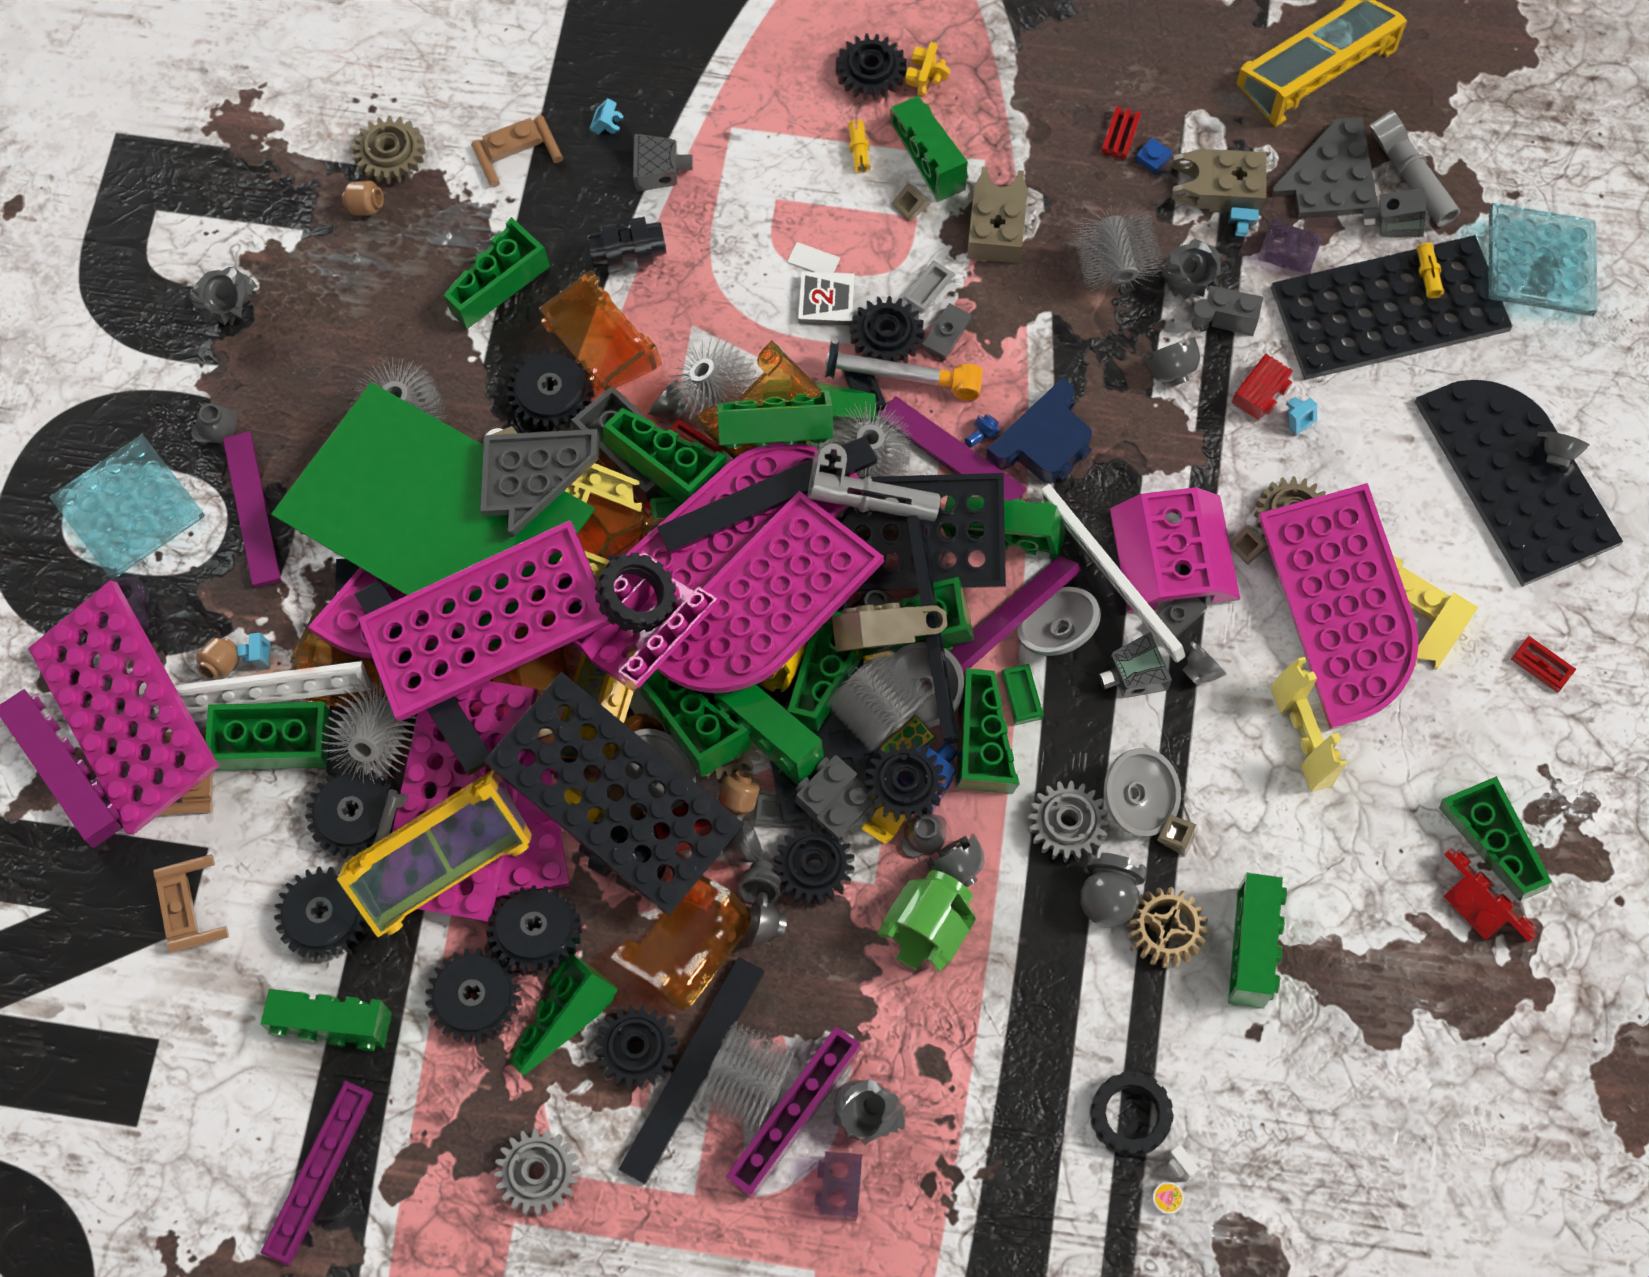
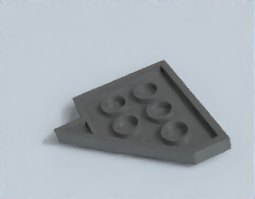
(1332, 174)
(531, 470)

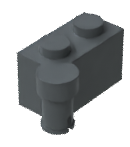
(1227, 311)

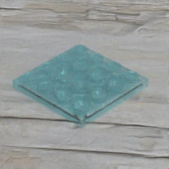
(1542, 259)
(127, 506)

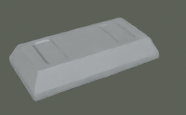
(928, 286)

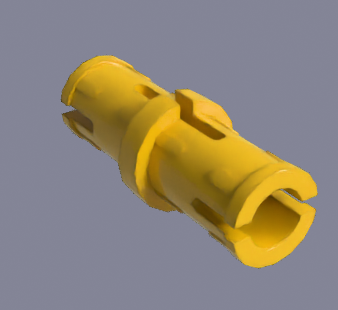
(859, 146)
(1430, 270)

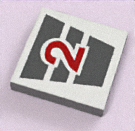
(826, 298)

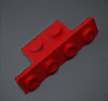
(1480, 903)

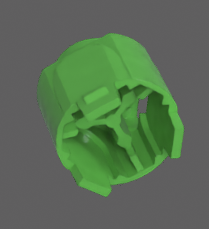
(929, 920)

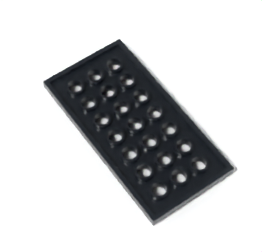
(1391, 345)
(961, 488)
(574, 818)

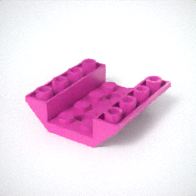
(1153, 547)
(610, 645)

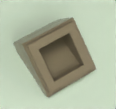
(911, 202)
(1248, 544)
(1178, 834)

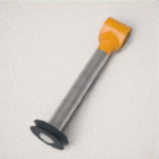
(963, 381)

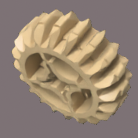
(1178, 931)

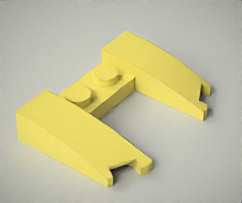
(608, 486)
(1447, 612)
(1291, 694)

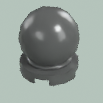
(1111, 892)

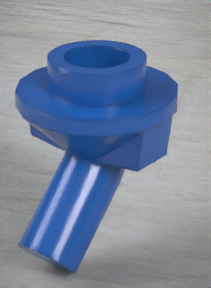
(987, 427)

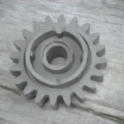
(1068, 838)
(550, 1186)

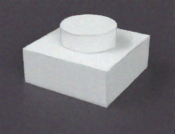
(1182, 1163)

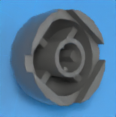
(1174, 362)
(960, 859)

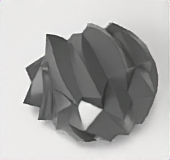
(1192, 268)
(221, 295)
(867, 1110)

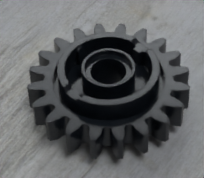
(855, 63)
(905, 328)
(905, 799)
(813, 882)
(636, 1066)

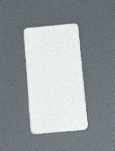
(813, 259)

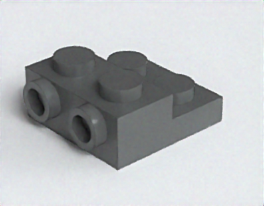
(833, 796)

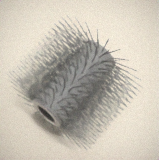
(1118, 249)
(713, 381)
(402, 391)
(877, 441)
(882, 700)
(369, 732)
(746, 1077)

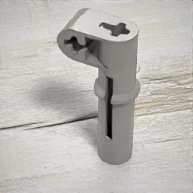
(1412, 167)
(834, 489)

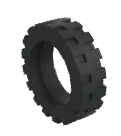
(650, 571)
(1147, 1086)

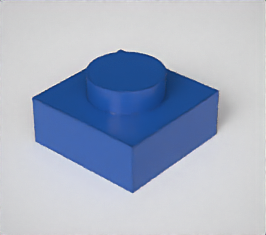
(1153, 156)

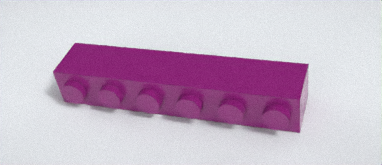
(59, 768)
(793, 1113)

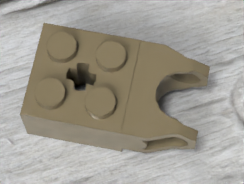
(1222, 179)
(997, 220)
(883, 625)

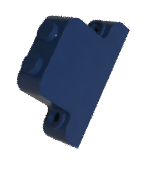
(1045, 438)

